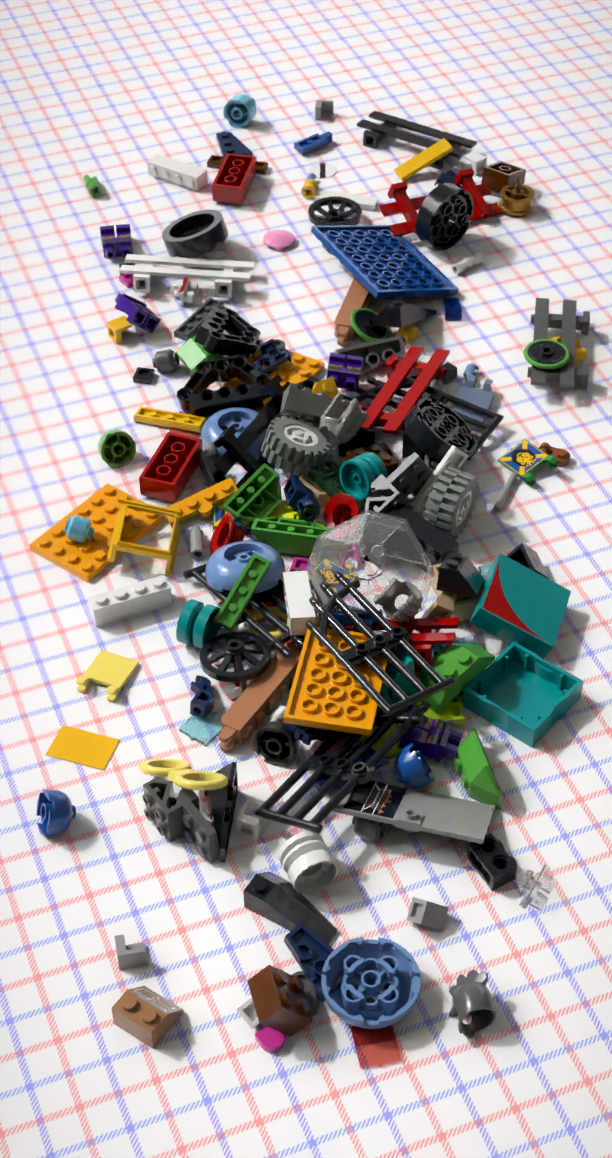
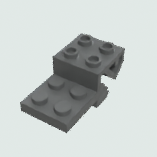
(398, 485)
(179, 816)

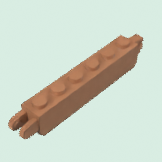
(355, 298)
(258, 700)

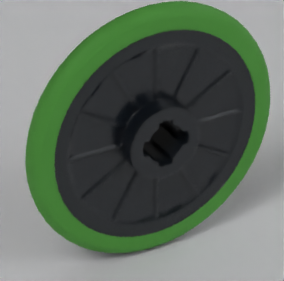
(361, 321)
(546, 354)

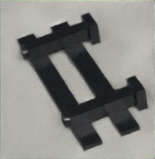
(388, 128)
(238, 447)

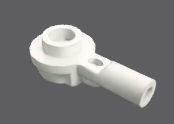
(238, 628)

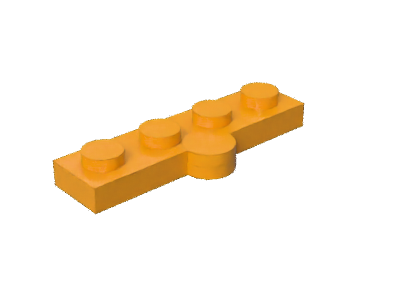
(202, 502)

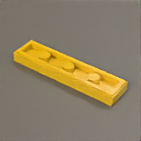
(423, 159)
(169, 419)

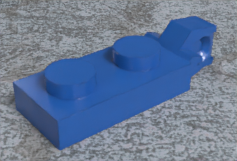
(313, 142)

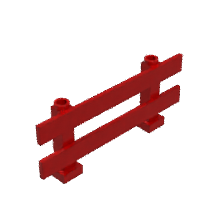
(409, 206)
(397, 371)
(420, 641)

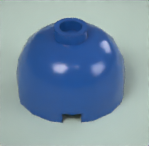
(412, 768)
(55, 812)

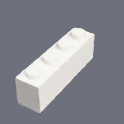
(177, 172)
(297, 592)
(130, 601)

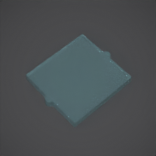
(202, 729)

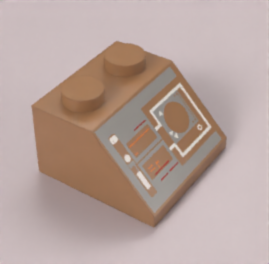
(145, 1014)

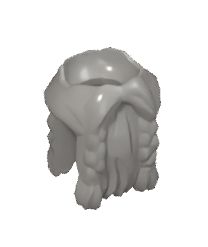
(342, 422)
(391, 592)

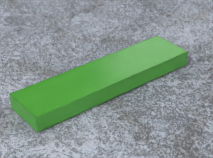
(242, 592)

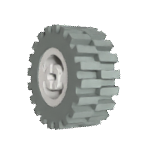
(295, 445)
(452, 501)

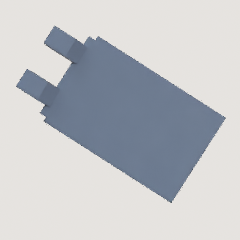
(480, 397)

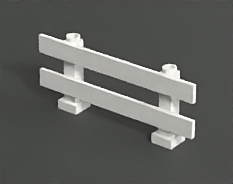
(223, 279)

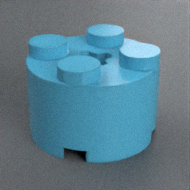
(240, 110)

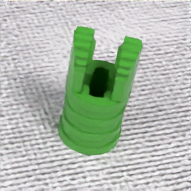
(93, 185)

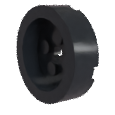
(444, 216)
(195, 233)
(437, 428)

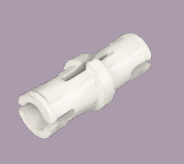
(466, 263)

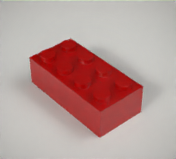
(234, 179)
(170, 467)

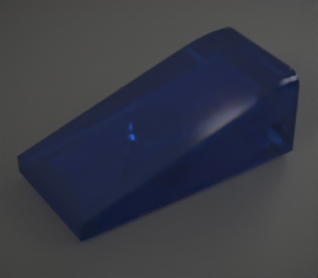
(452, 309)

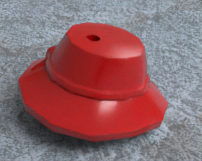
(340, 509)
(226, 533)

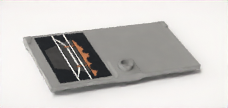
(418, 810)

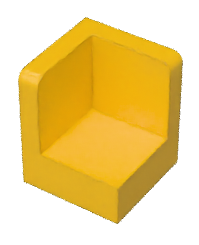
(116, 327)

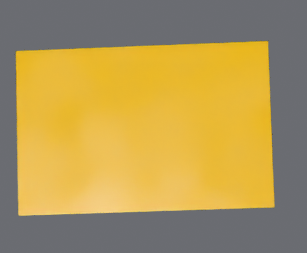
(82, 747)

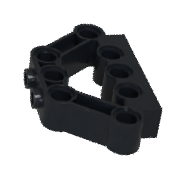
(242, 336)
(206, 402)

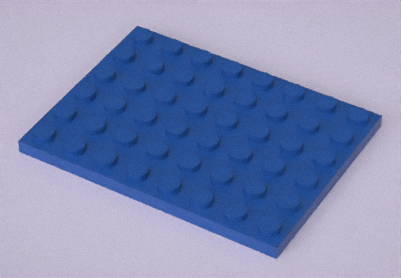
(384, 262)

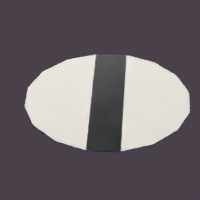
(323, 170)

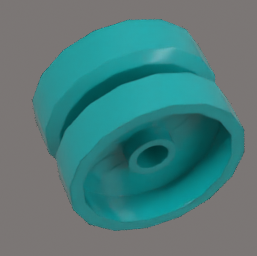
(359, 473)
(197, 623)

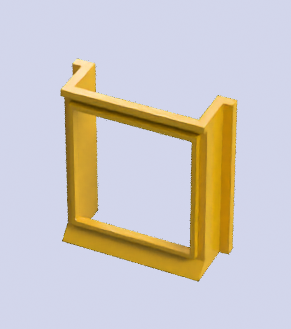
(117, 545)

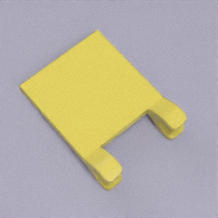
(110, 671)

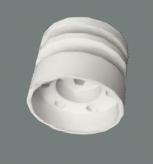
(308, 862)

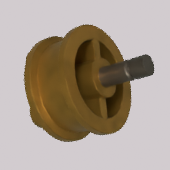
(517, 198)

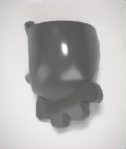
(472, 998)

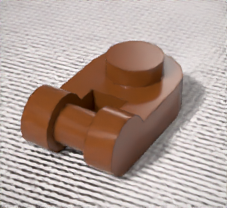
(561, 455)

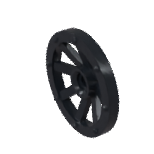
(334, 216)
(235, 651)

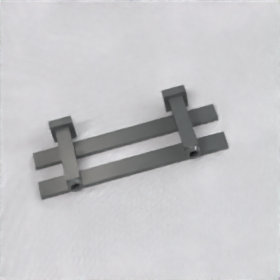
(569, 323)

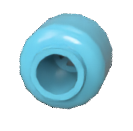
(79, 529)

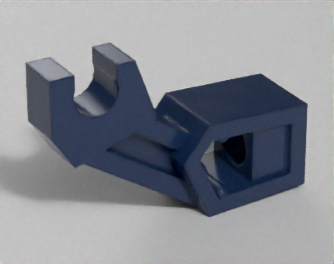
(203, 701)

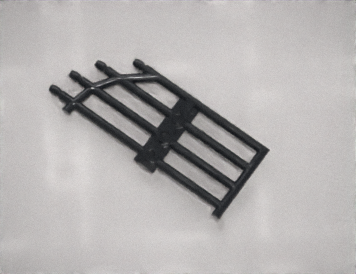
(436, 396)
(266, 596)
(376, 645)
(338, 769)

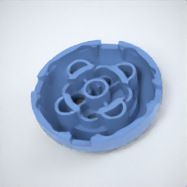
(238, 418)
(230, 560)
(371, 968)

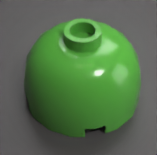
(116, 447)

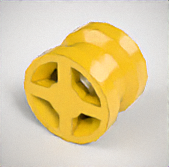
(309, 185)
(408, 333)

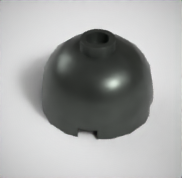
(276, 743)

